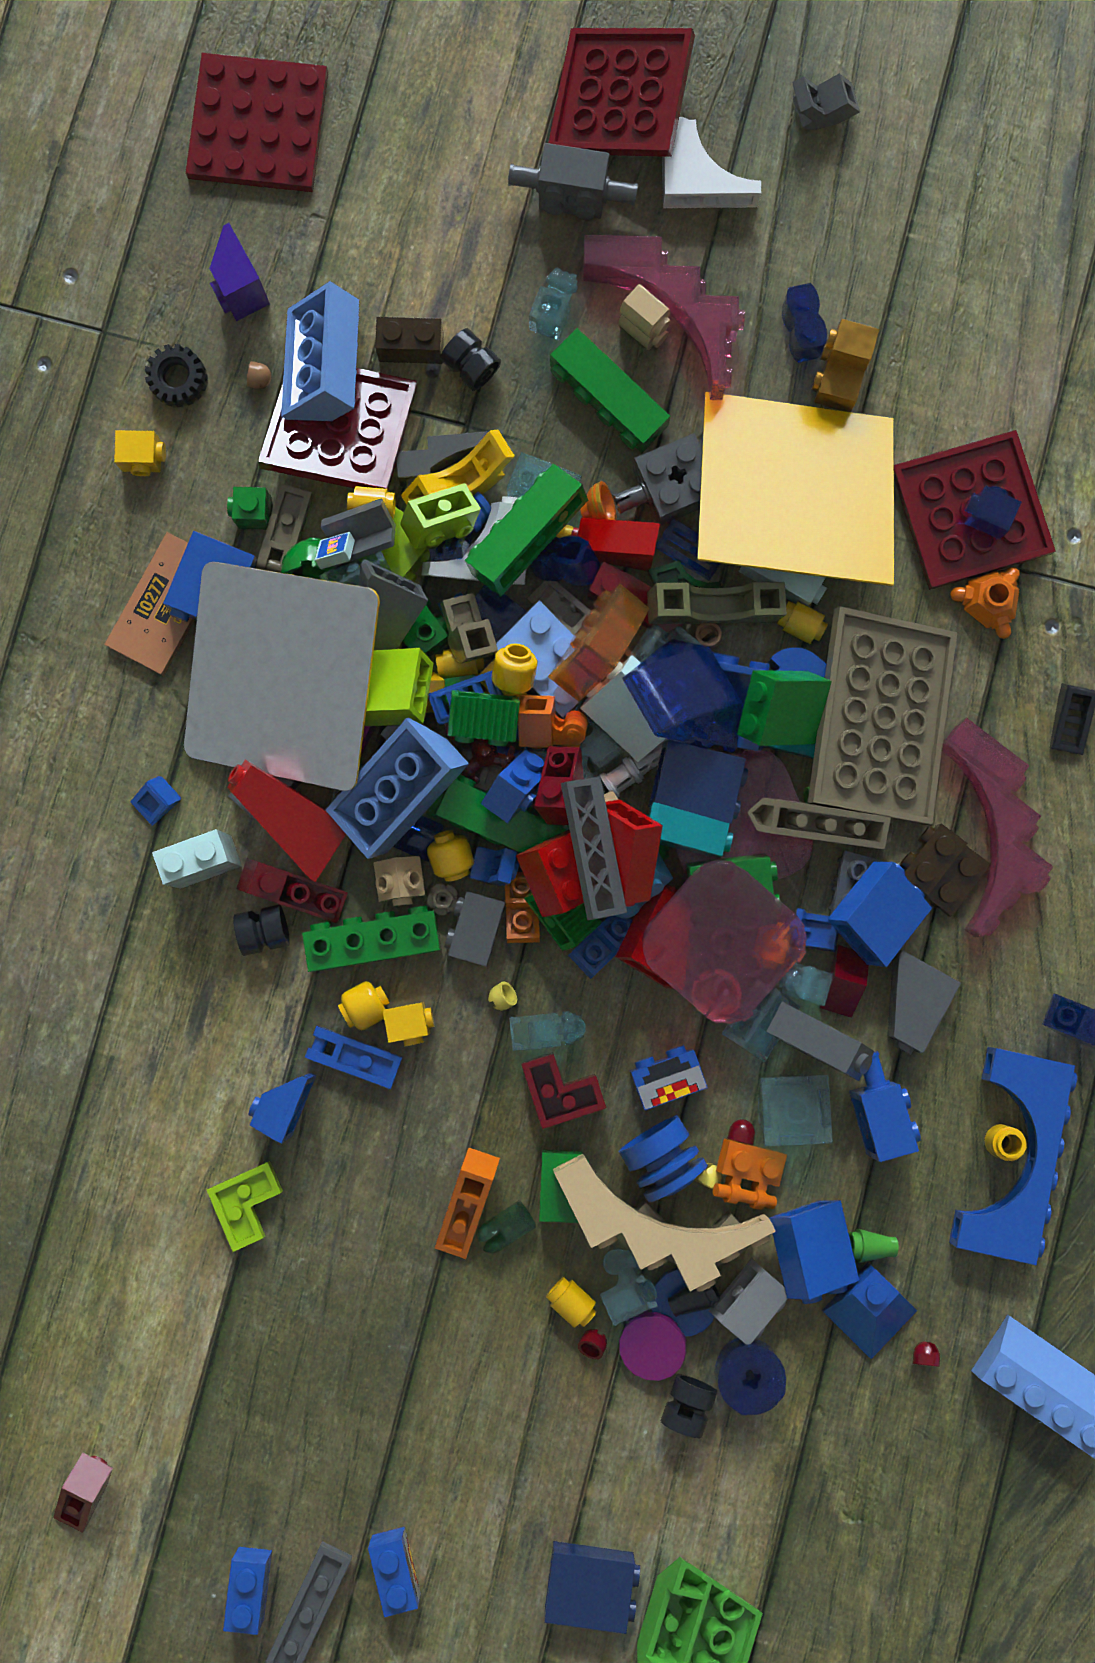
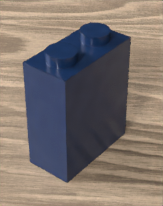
(699, 781)
(591, 1587)

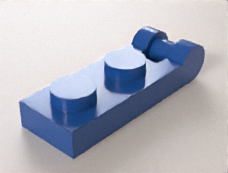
(355, 1057)

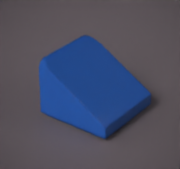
(155, 799)

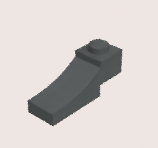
(441, 453)

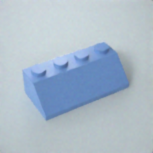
(320, 355)
(396, 787)
(1041, 1382)

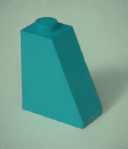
(691, 831)

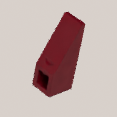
(291, 890)

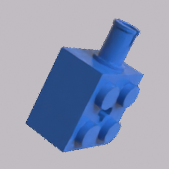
(884, 1116)

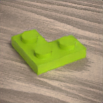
(235, 1202)

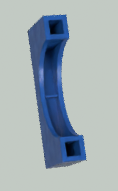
(1017, 1221)

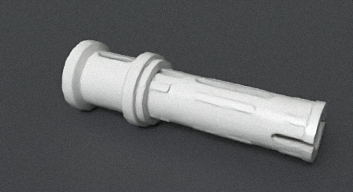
(632, 771)

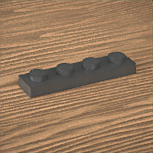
(310, 1605)

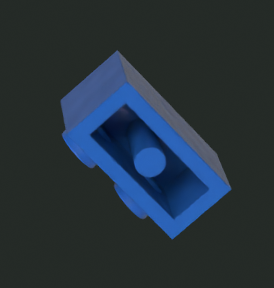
(515, 787)

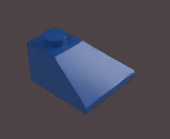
(280, 1108)
(869, 1311)

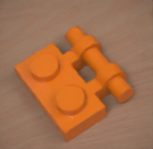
(750, 1163)

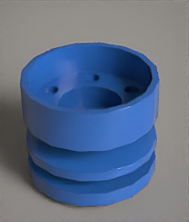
(663, 1159)

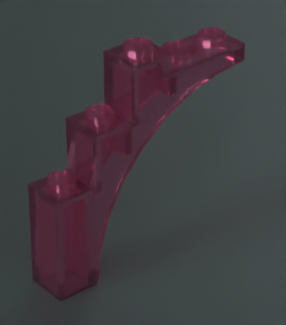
(707, 319)
(1013, 866)

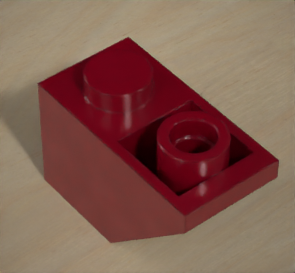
(560, 766)

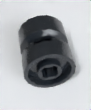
(475, 363)
(260, 930)
(694, 1395)

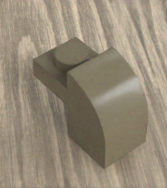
(469, 635)

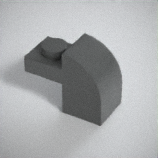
(825, 103)

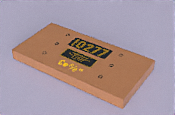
(145, 627)

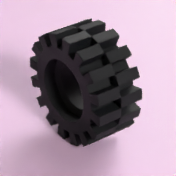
(167, 359)

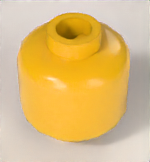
(514, 669)
(450, 855)
(363, 1005)

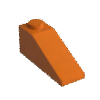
(467, 1203)

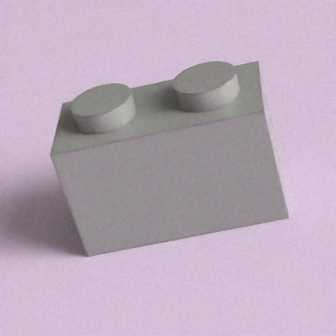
(750, 1302)

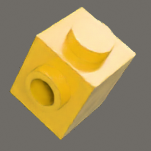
(139, 452)
(408, 1023)

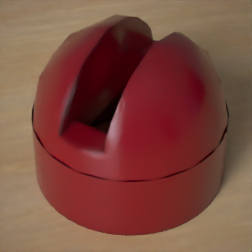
(742, 1131)
(592, 1344)
(926, 1354)

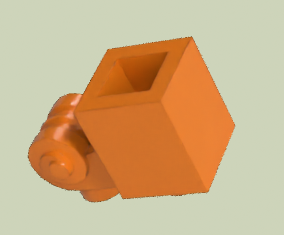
(543, 728)

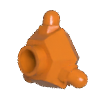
(991, 599)

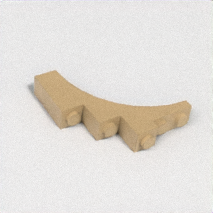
(692, 1249)

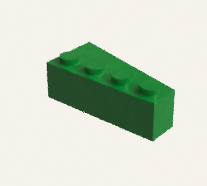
(463, 810)

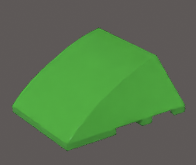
(696, 1620)

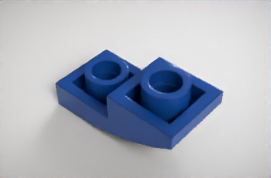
(600, 945)

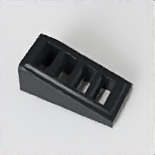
(1087, 711)

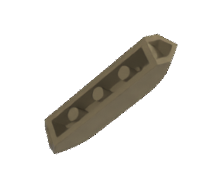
(822, 823)

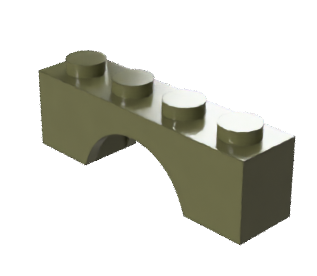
(694, 605)

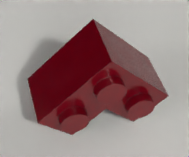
(560, 1101)

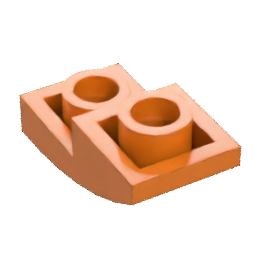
(521, 921)

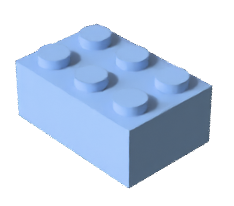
(548, 642)

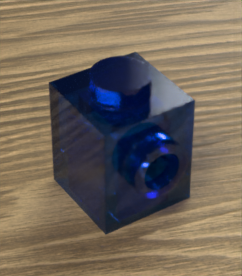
(992, 511)

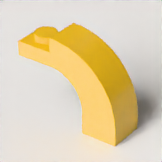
(478, 470)

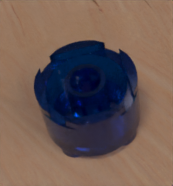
(755, 1395)

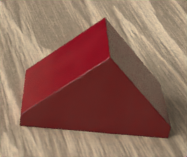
(847, 983)

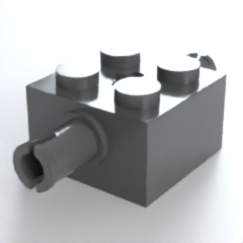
(573, 182)
(654, 471)

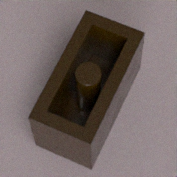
(409, 340)

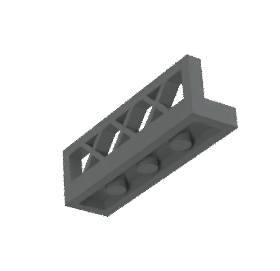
(593, 848)

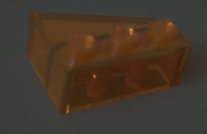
(600, 643)

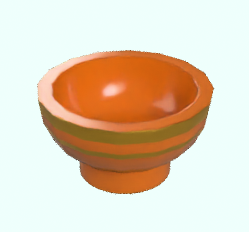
(599, 503)

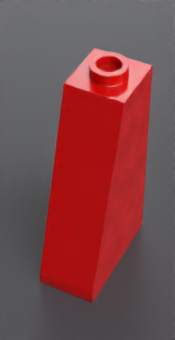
(288, 816)

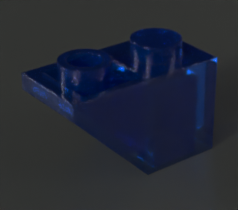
(1071, 1020)

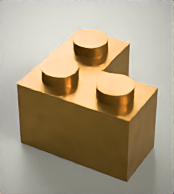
(846, 360)

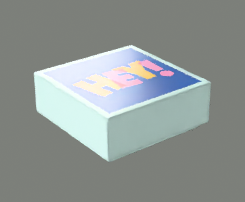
(334, 550)

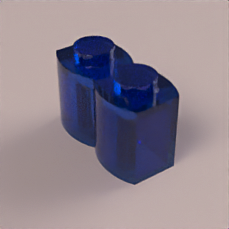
(804, 323)
(567, 559)

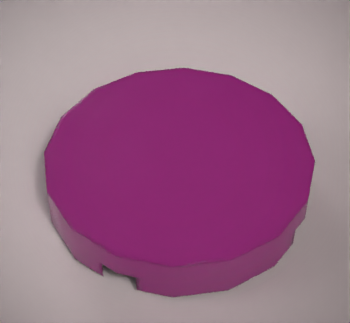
(653, 1346)

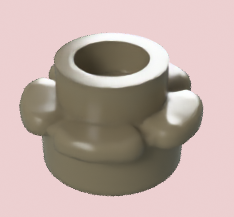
(434, 902)

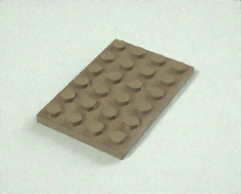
(883, 716)

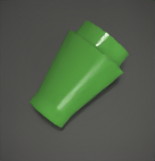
(872, 1246)

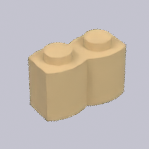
(645, 318)

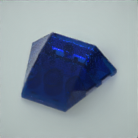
(686, 695)

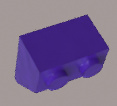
(235, 278)

